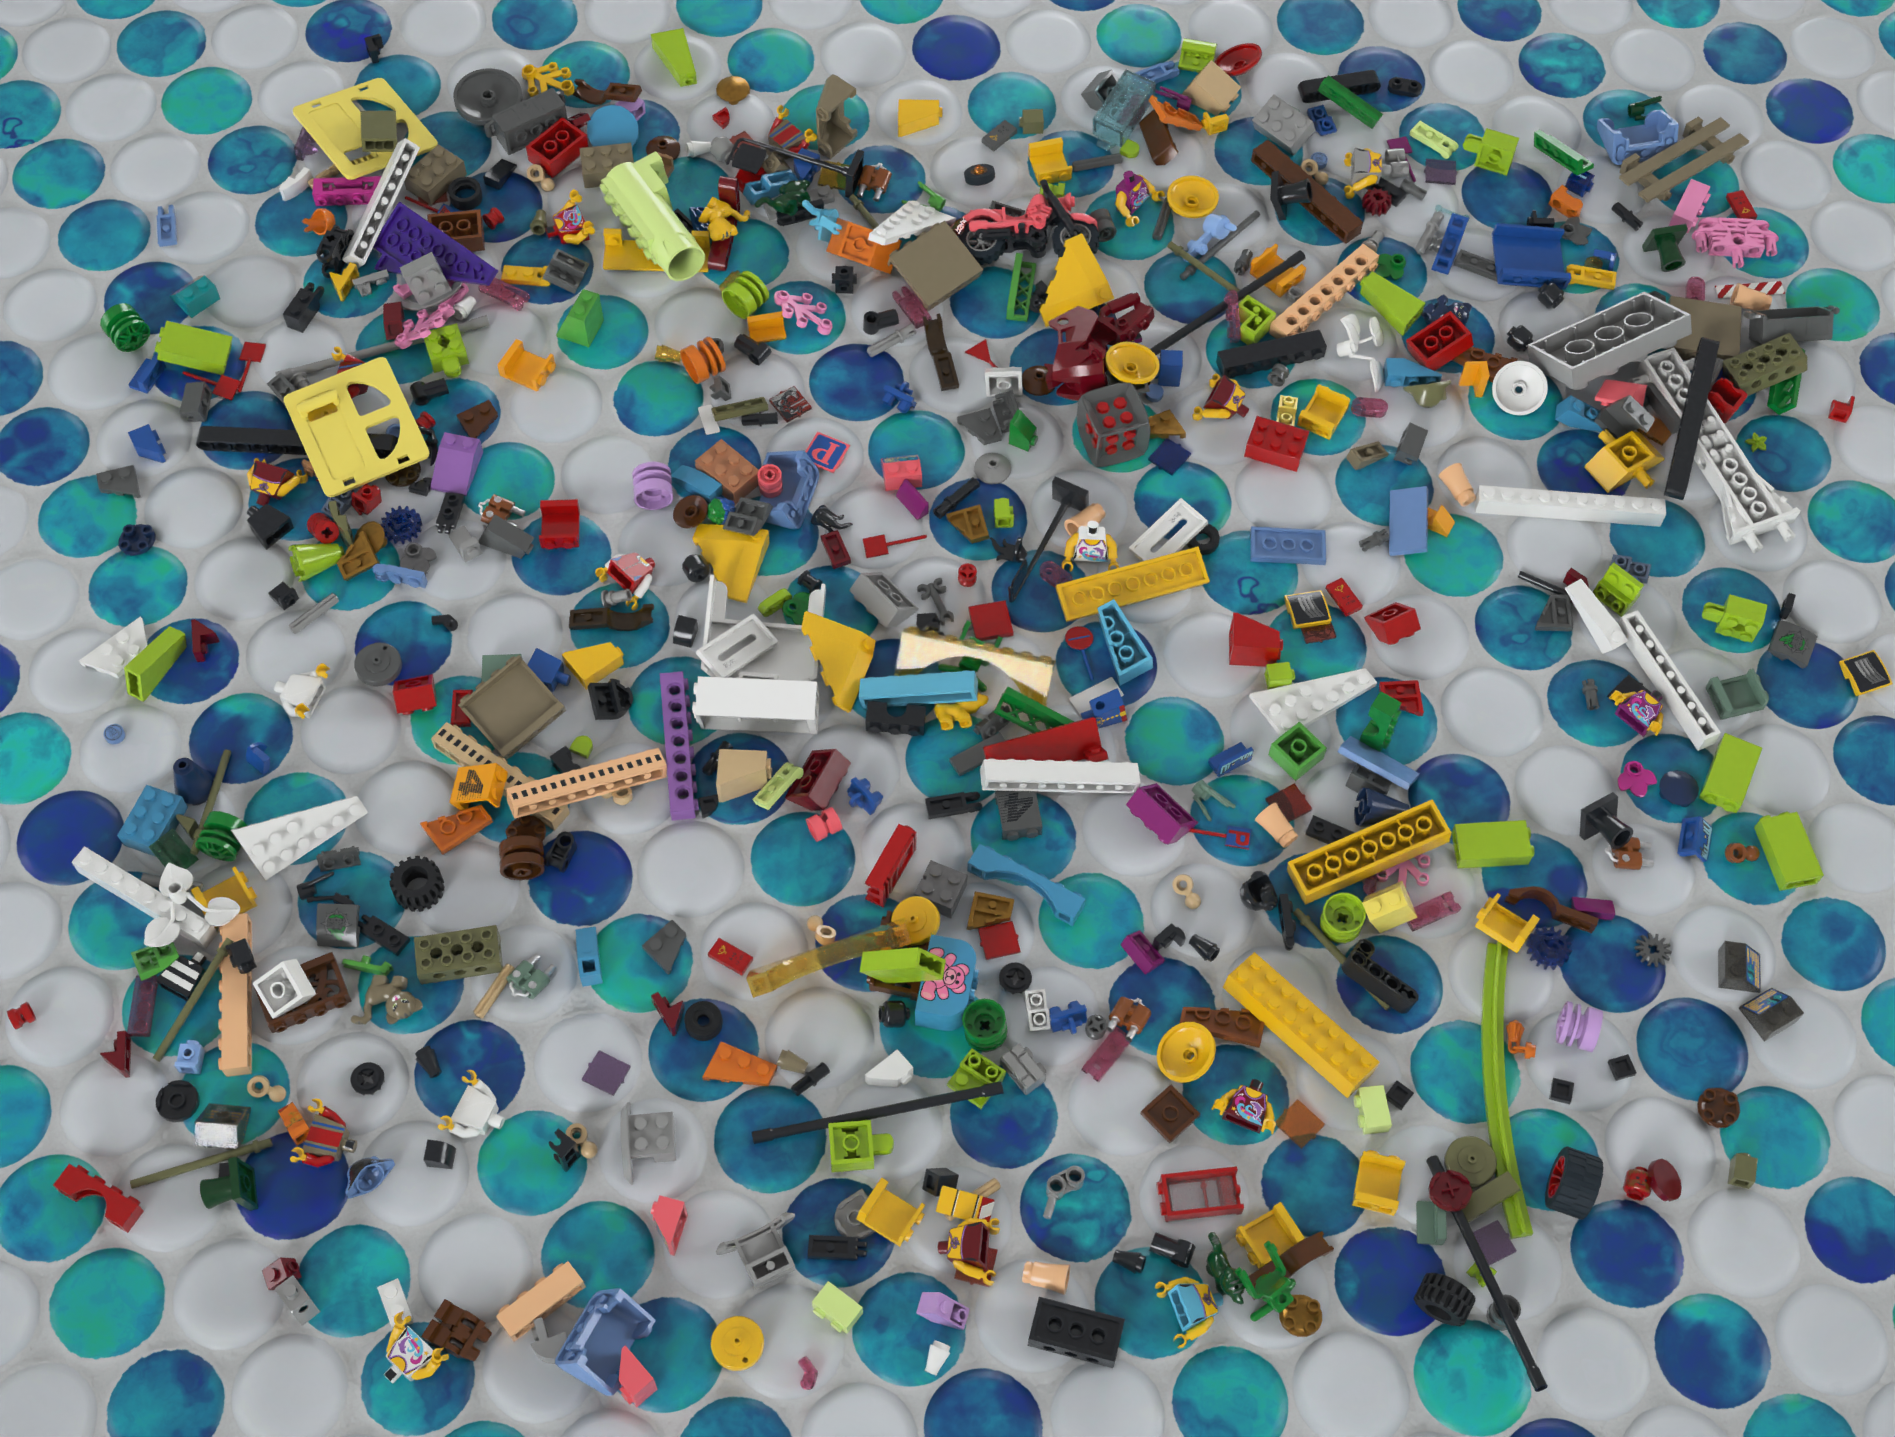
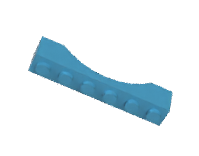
(991, 865)

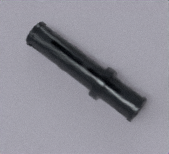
(951, 502)

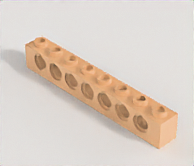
(1325, 293)

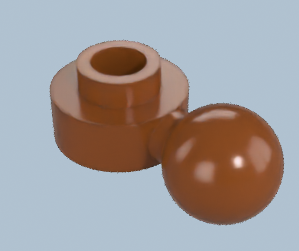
(1741, 853)

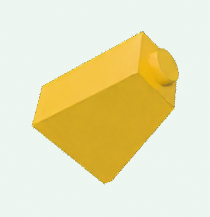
(917, 115)
(593, 662)

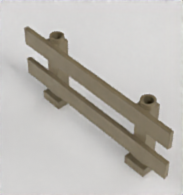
(1694, 135)

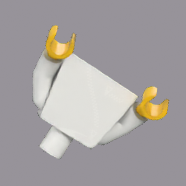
(302, 692)
(474, 1111)

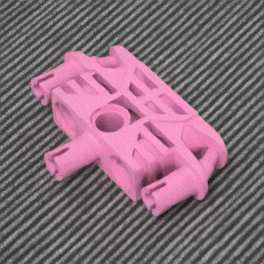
(1735, 238)

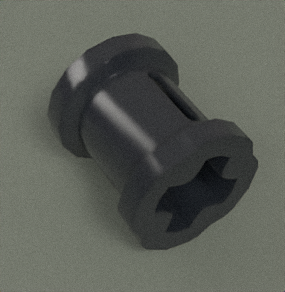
(809, 581)

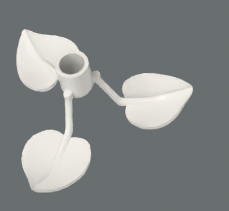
(1351, 346)
(174, 884)

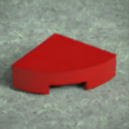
(722, 118)

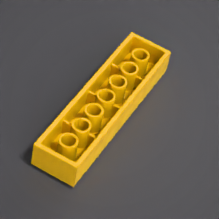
(1368, 851)
(1301, 1025)

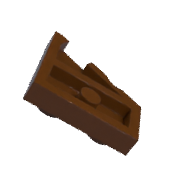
(477, 418)

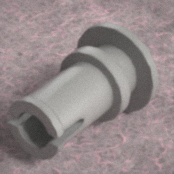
(1373, 242)
(299, 380)
(612, 598)

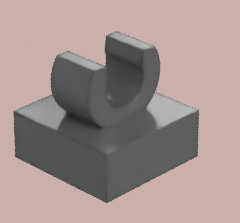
(721, 389)

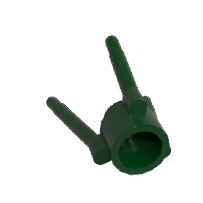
(1637, 108)

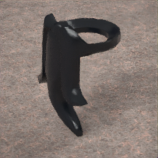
(431, 443)
(827, 519)
(1010, 552)

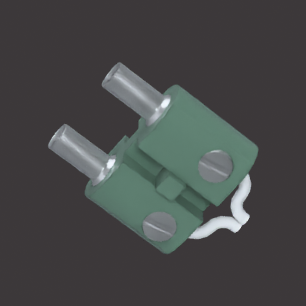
(528, 979)

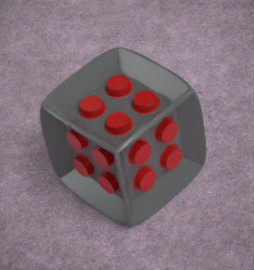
(1113, 424)

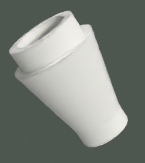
(697, 148)
(463, 308)
(936, 1357)

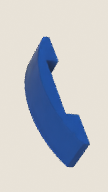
(1450, 244)

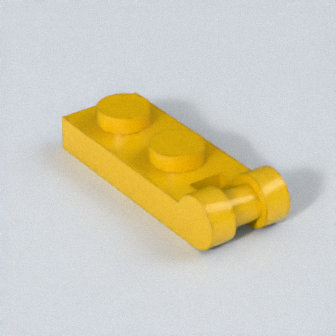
(524, 275)
(1591, 276)

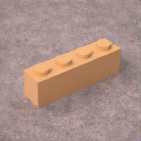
(540, 1301)

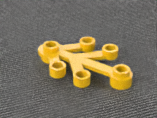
(531, 73)

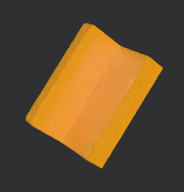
(766, 327)
(1475, 375)

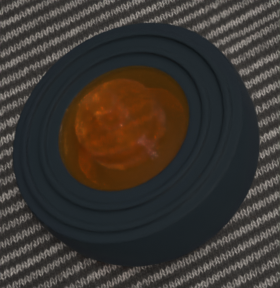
(979, 174)

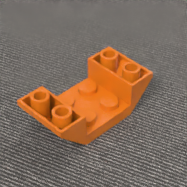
(854, 245)

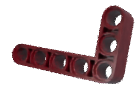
(720, 250)

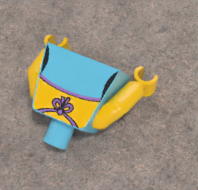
(1192, 1305)

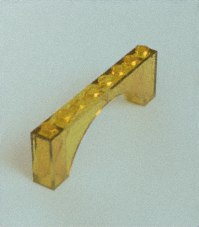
(1029, 672)
(776, 974)

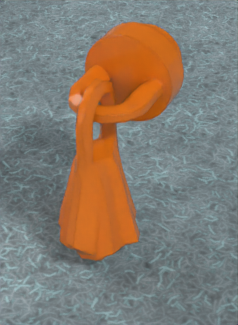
(1515, 1033)

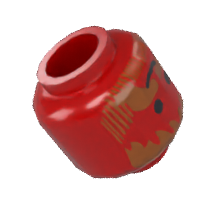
(1637, 1183)

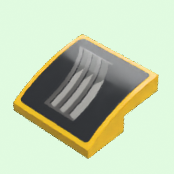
(1307, 609)
(1865, 672)

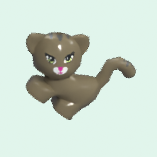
(398, 1003)

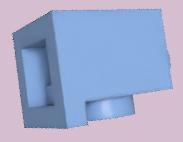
(193, 1063)

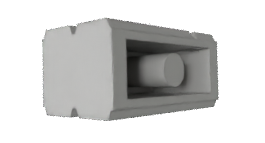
(1023, 1069)

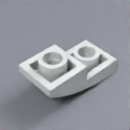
(293, 187)
(1037, 1010)

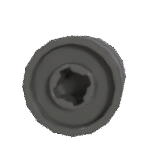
(1105, 224)
(1492, 1313)

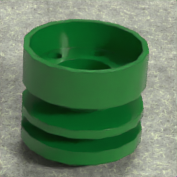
(125, 327)
(218, 838)
(989, 1015)

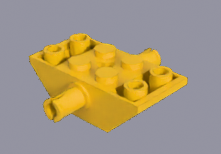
(1623, 460)

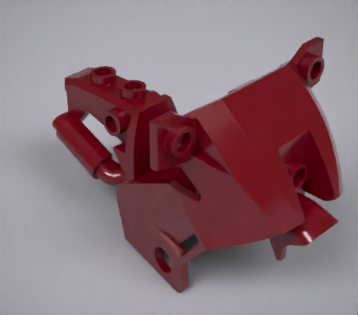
(1081, 358)

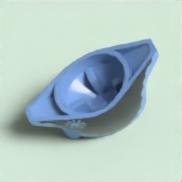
(367, 1175)

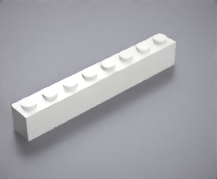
(381, 203)
(1668, 681)
(1059, 776)
(142, 896)

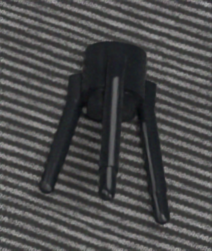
(308, 889)

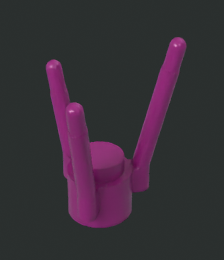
(1182, 101)

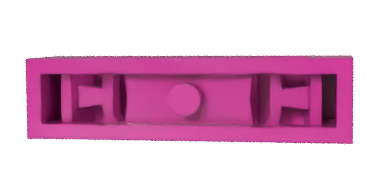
(345, 191)

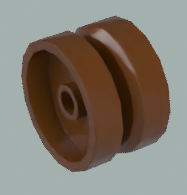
(521, 857)

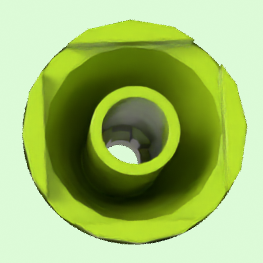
(314, 558)

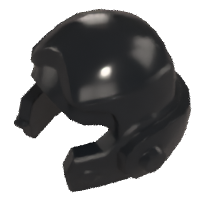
(1258, 893)

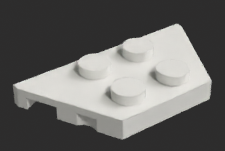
(118, 650)

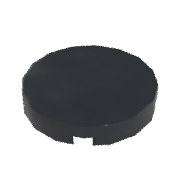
(177, 1101)

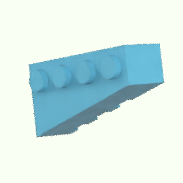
(1124, 645)

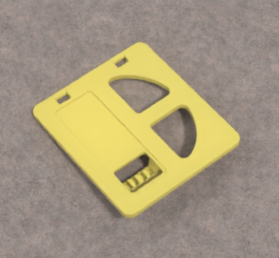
(337, 126)
(339, 441)

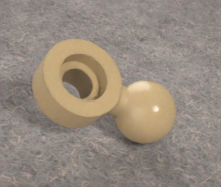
(1320, 177)
(547, 184)
(621, 796)
(1192, 899)
(824, 934)
(276, 1093)
(588, 1148)

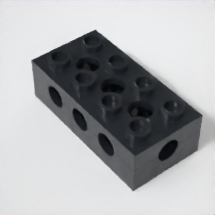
(1081, 1346)

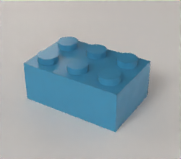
(151, 818)

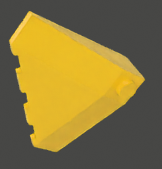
(1076, 282)
(733, 557)
(843, 655)

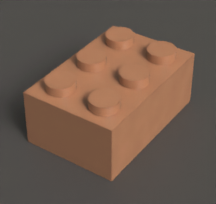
(729, 469)

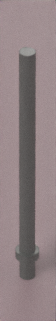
(1190, 269)

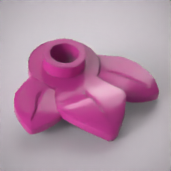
(1638, 781)

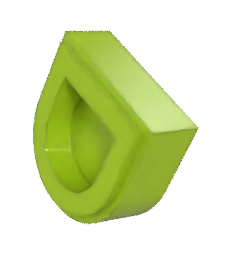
(1130, 149)
(582, 746)

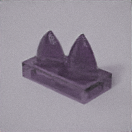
(303, 146)

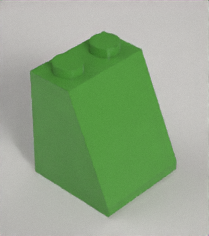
(583, 319)

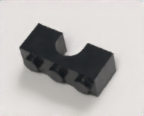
(910, 723)

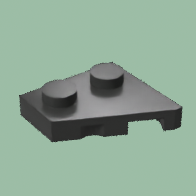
(119, 481)

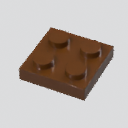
(1170, 1114)

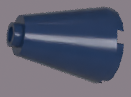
(191, 781)
(1376, 807)

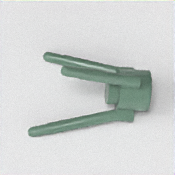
(1204, 792)

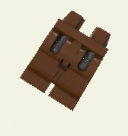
(456, 1331)

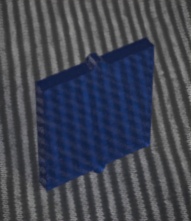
(1169, 456)

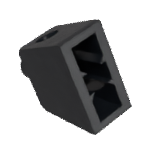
(268, 524)

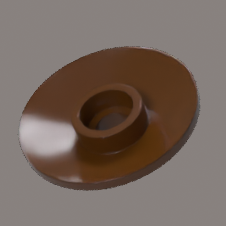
(664, 145)
(1033, 384)
(690, 511)

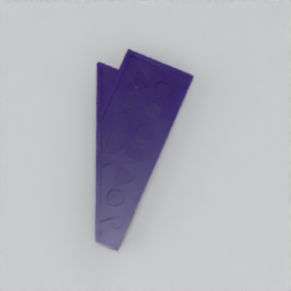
(410, 236)

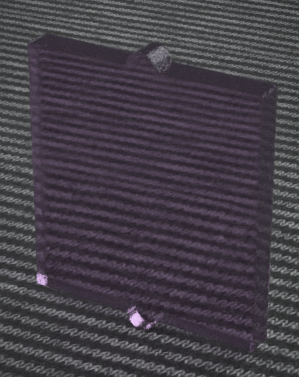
(1440, 171)
(606, 1073)
(1494, 1242)

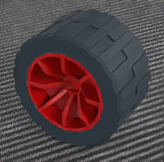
(1574, 1182)

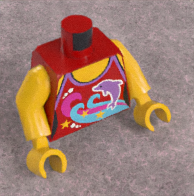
(570, 223)

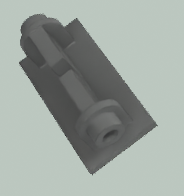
(991, 727)
(335, 860)

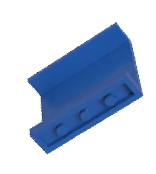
(1528, 255)

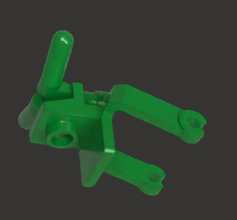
(970, 663)
(1272, 1286)

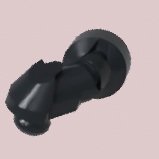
(1035, 300)

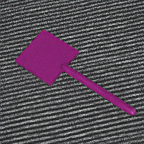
(1402, 142)

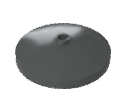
(485, 93)

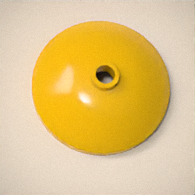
(1192, 196)
(1132, 363)
(1178, 1047)

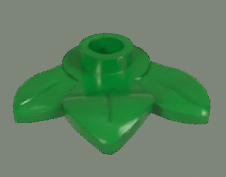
(1391, 266)
(800, 603)

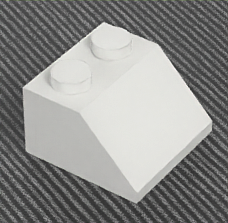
(1002, 380)
(284, 988)

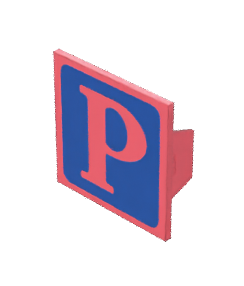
(827, 452)

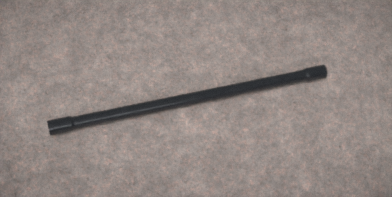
(1218, 309)
(983, 1091)
(1533, 1372)

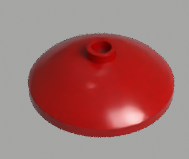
(1239, 59)

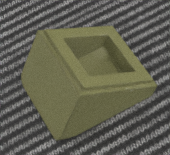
(188, 824)

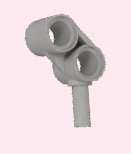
(1396, 159)
(1067, 1185)

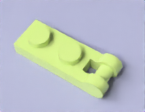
(1434, 139)
(778, 785)

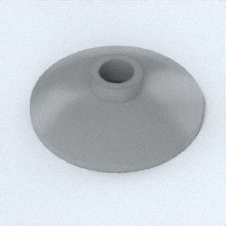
(992, 474)

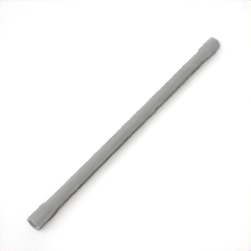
(475, 323)

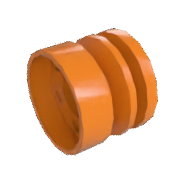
(702, 360)

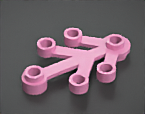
(785, 300)
(422, 327)
(1408, 866)

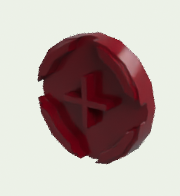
(1665, 1180)
(1450, 1190)

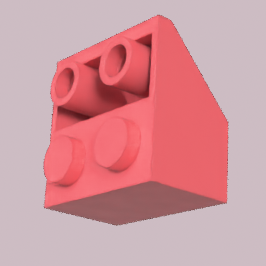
(1615, 390)

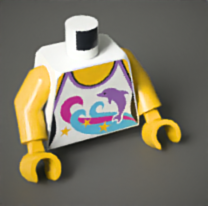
(1090, 544)
(410, 1353)

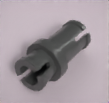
(1413, 189)
(1242, 263)
(1376, 539)
(1590, 692)

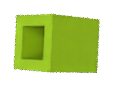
(1279, 675)

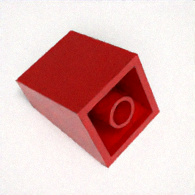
(1253, 642)

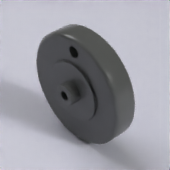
(378, 664)

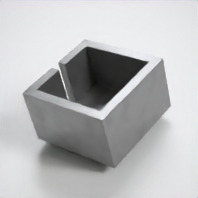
(942, 887)

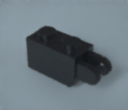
(303, 307)

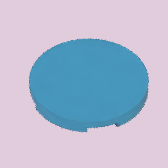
(612, 126)

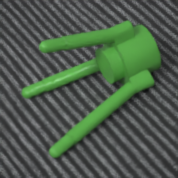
(935, 200)

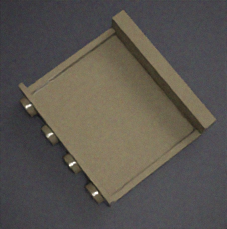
(936, 265)
(1710, 321)
(511, 707)

